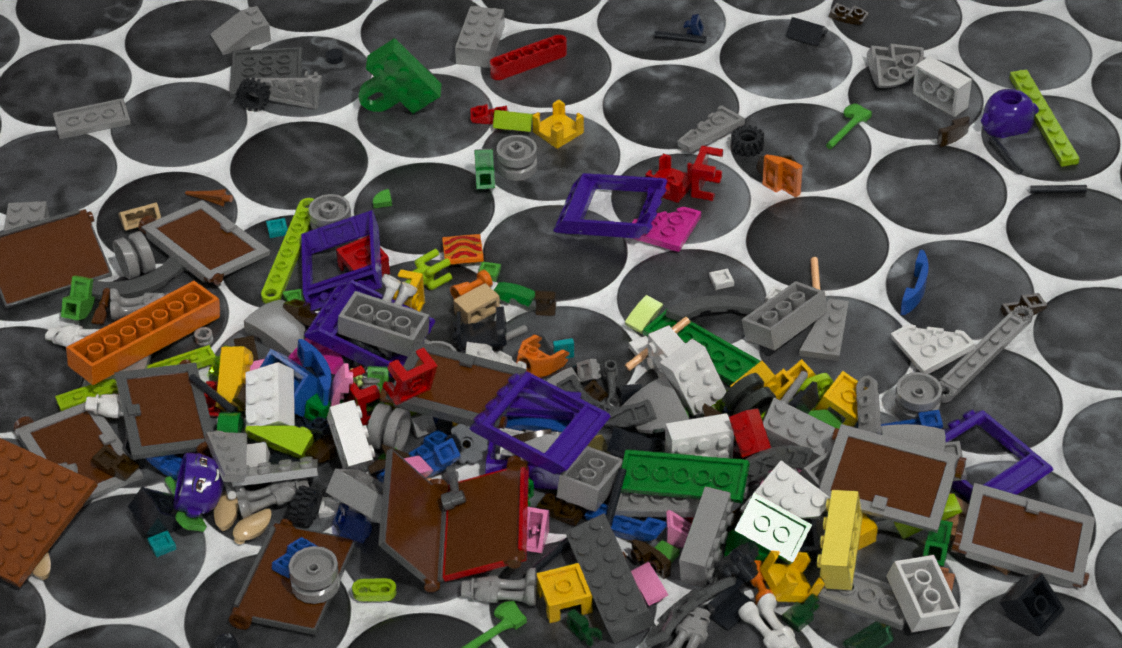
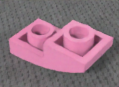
(340, 384)
(649, 584)

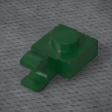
(801, 615)
(579, 626)

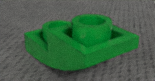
(520, 293)

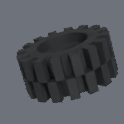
(254, 87)
(747, 141)
(305, 506)

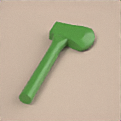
(857, 114)
(186, 522)
(510, 617)

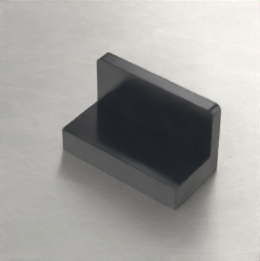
(805, 31)
(806, 399)
(726, 605)

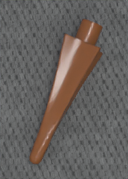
(215, 196)

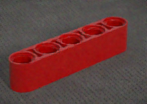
(528, 57)

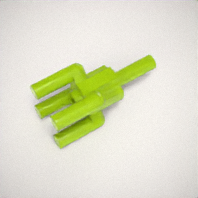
(428, 272)

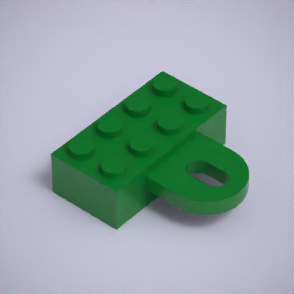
(399, 79)

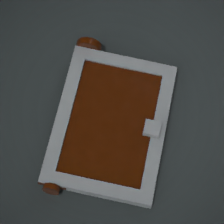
(203, 241)
(74, 438)
(892, 476)
(1026, 536)

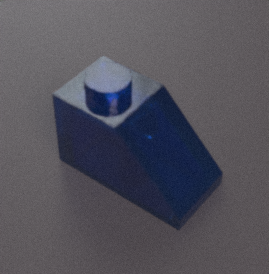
(351, 524)

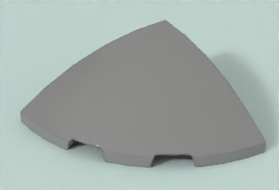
(893, 64)
(275, 327)
(664, 402)
(917, 434)

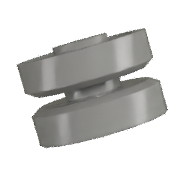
(517, 157)
(328, 210)
(134, 255)
(917, 394)
(388, 427)
(314, 574)

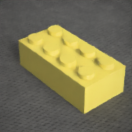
(840, 540)

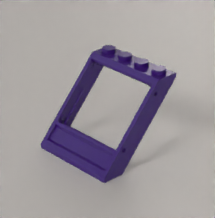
(579, 198)
(334, 235)
(325, 326)
(533, 405)
(565, 447)
(1015, 478)

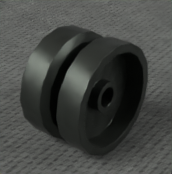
(748, 395)

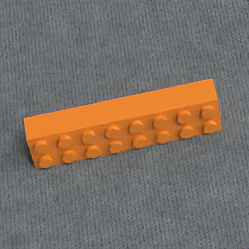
(143, 332)

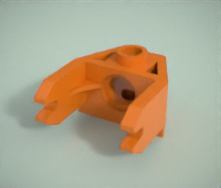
(538, 362)

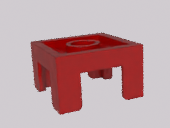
(703, 172)
(678, 181)
(358, 255)
(411, 382)
(361, 396)

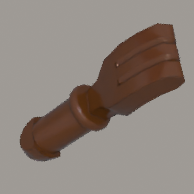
(100, 313)

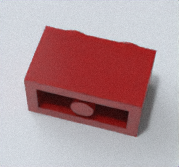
(749, 432)

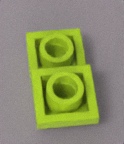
(512, 121)

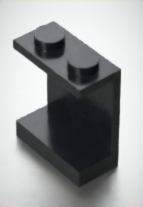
(490, 332)

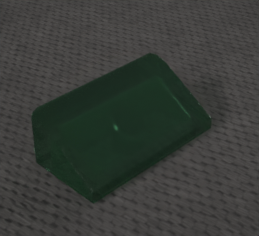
(873, 636)

